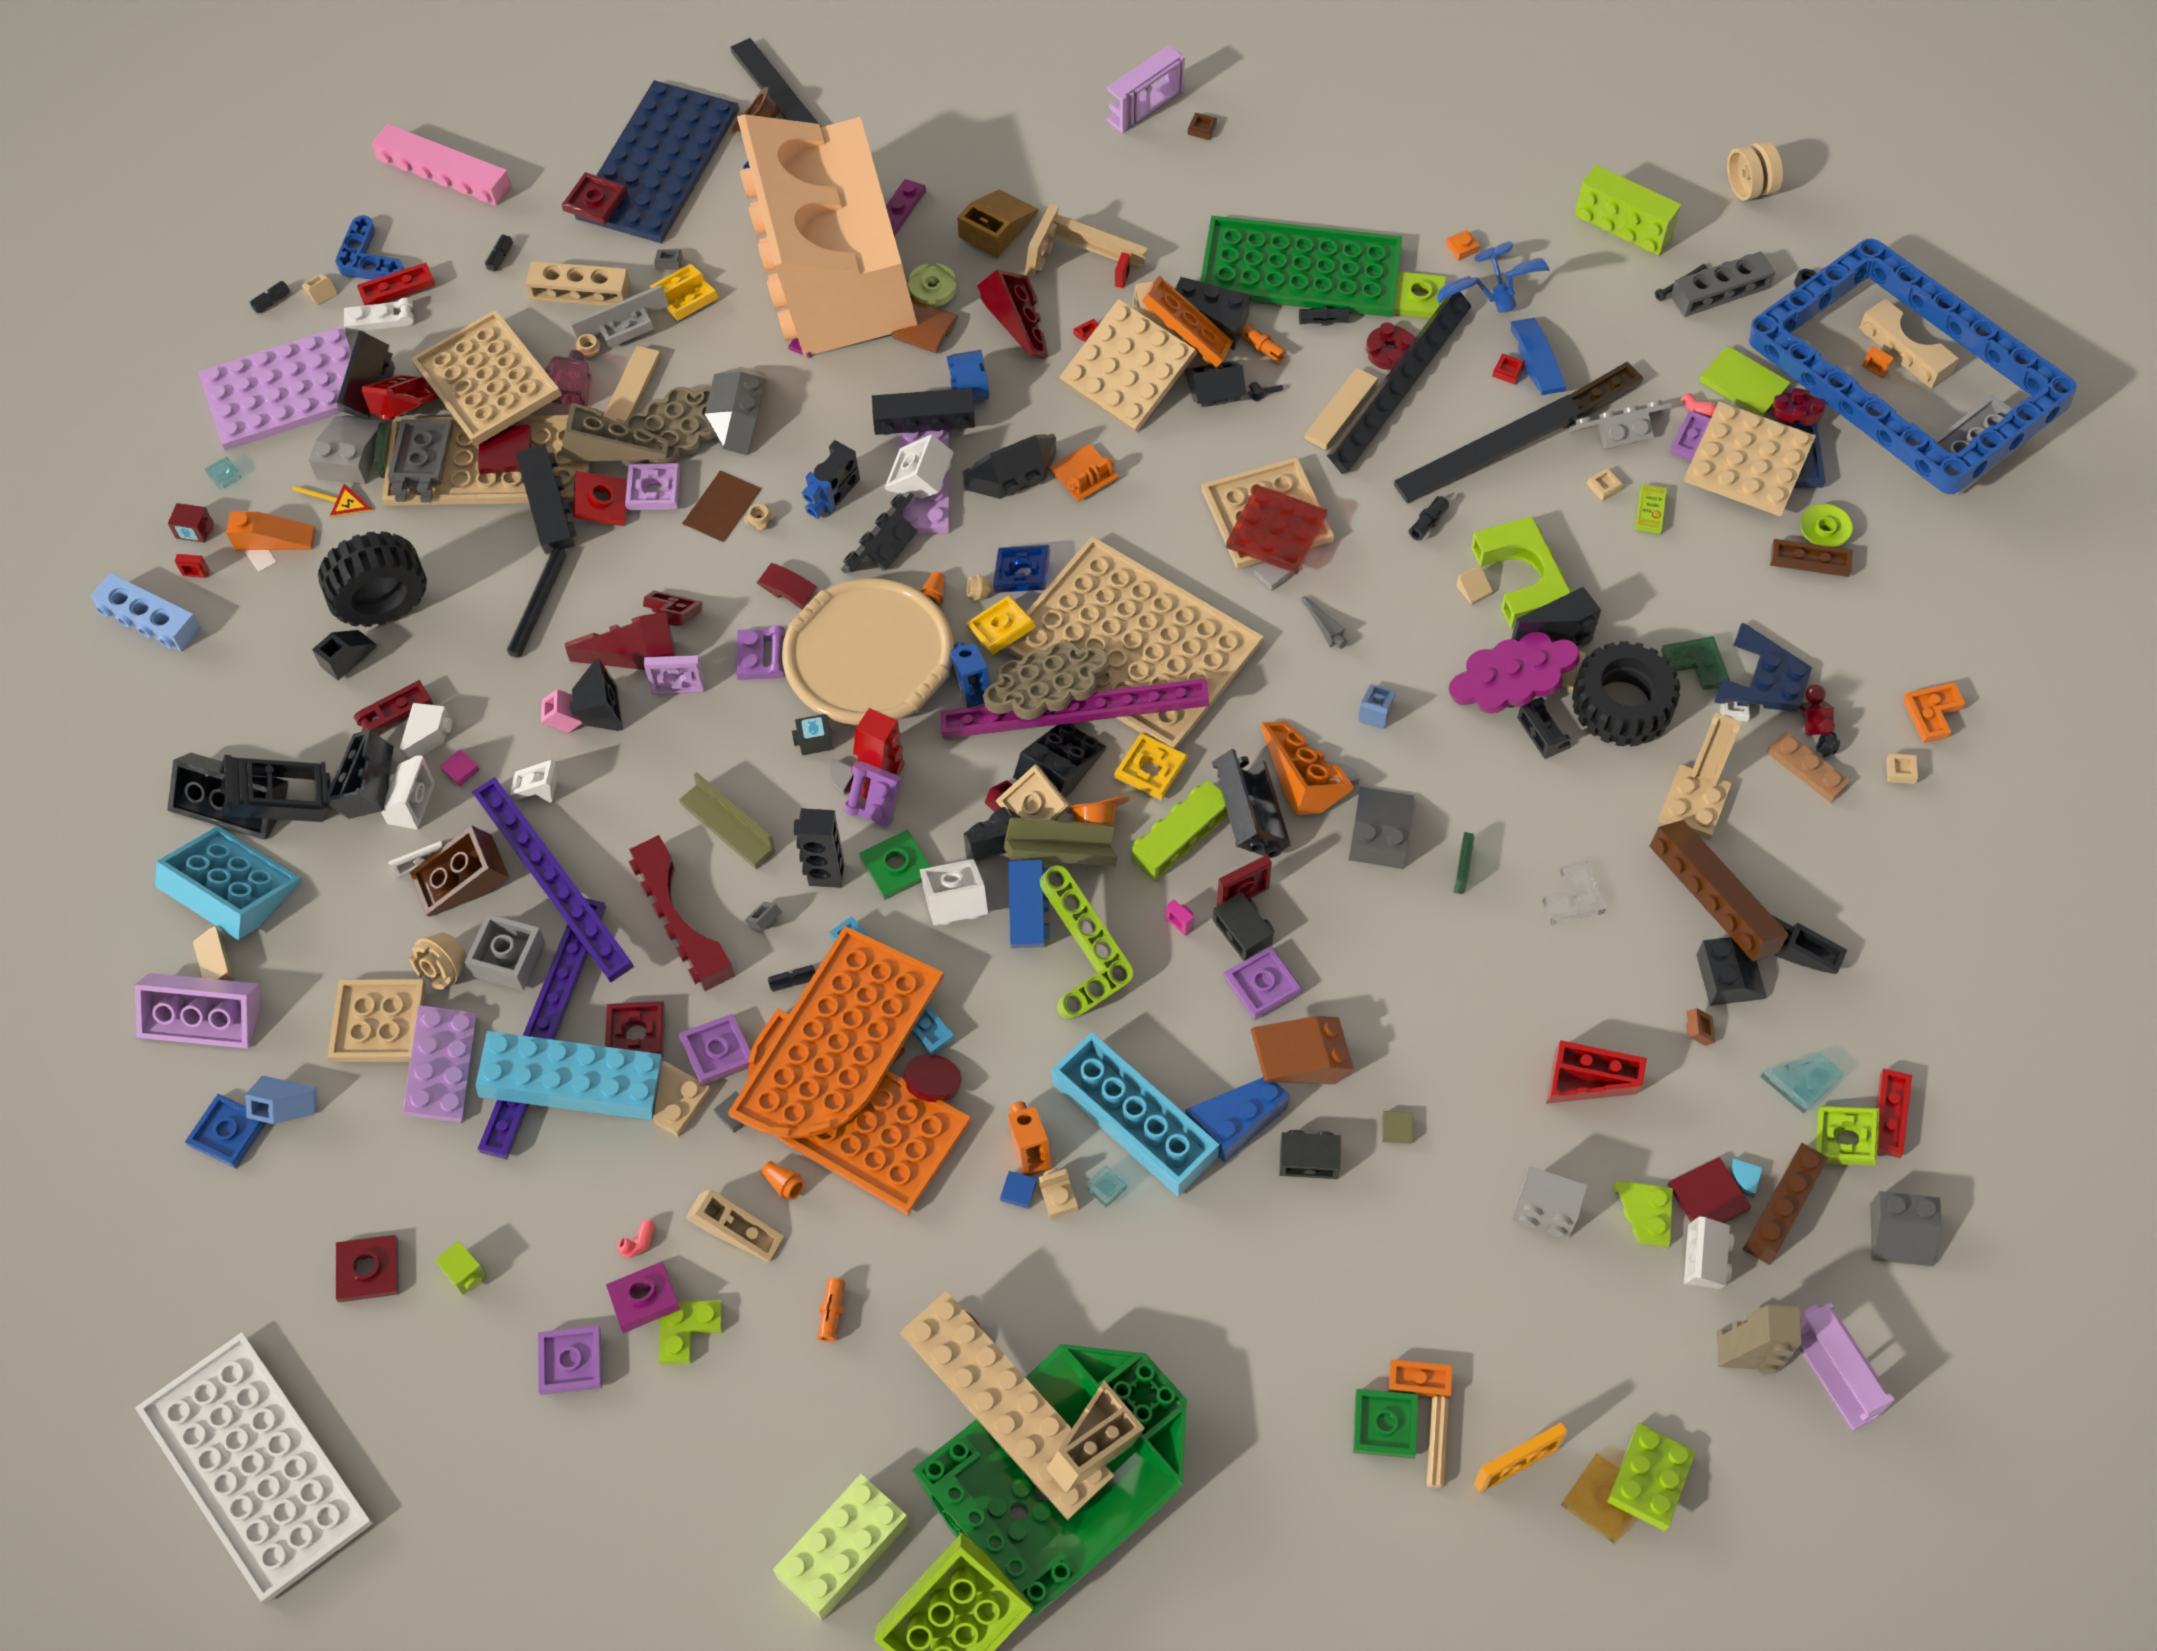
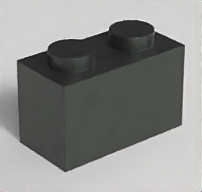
(1243, 926)
(1310, 1154)

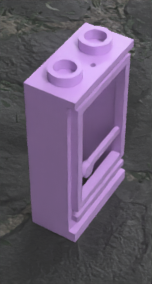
(1127, 88)
(1842, 1366)

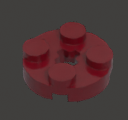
(1387, 335)
(1798, 407)

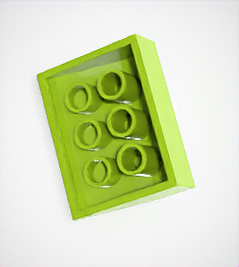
(955, 1605)

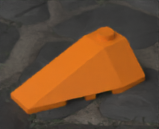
(1305, 776)

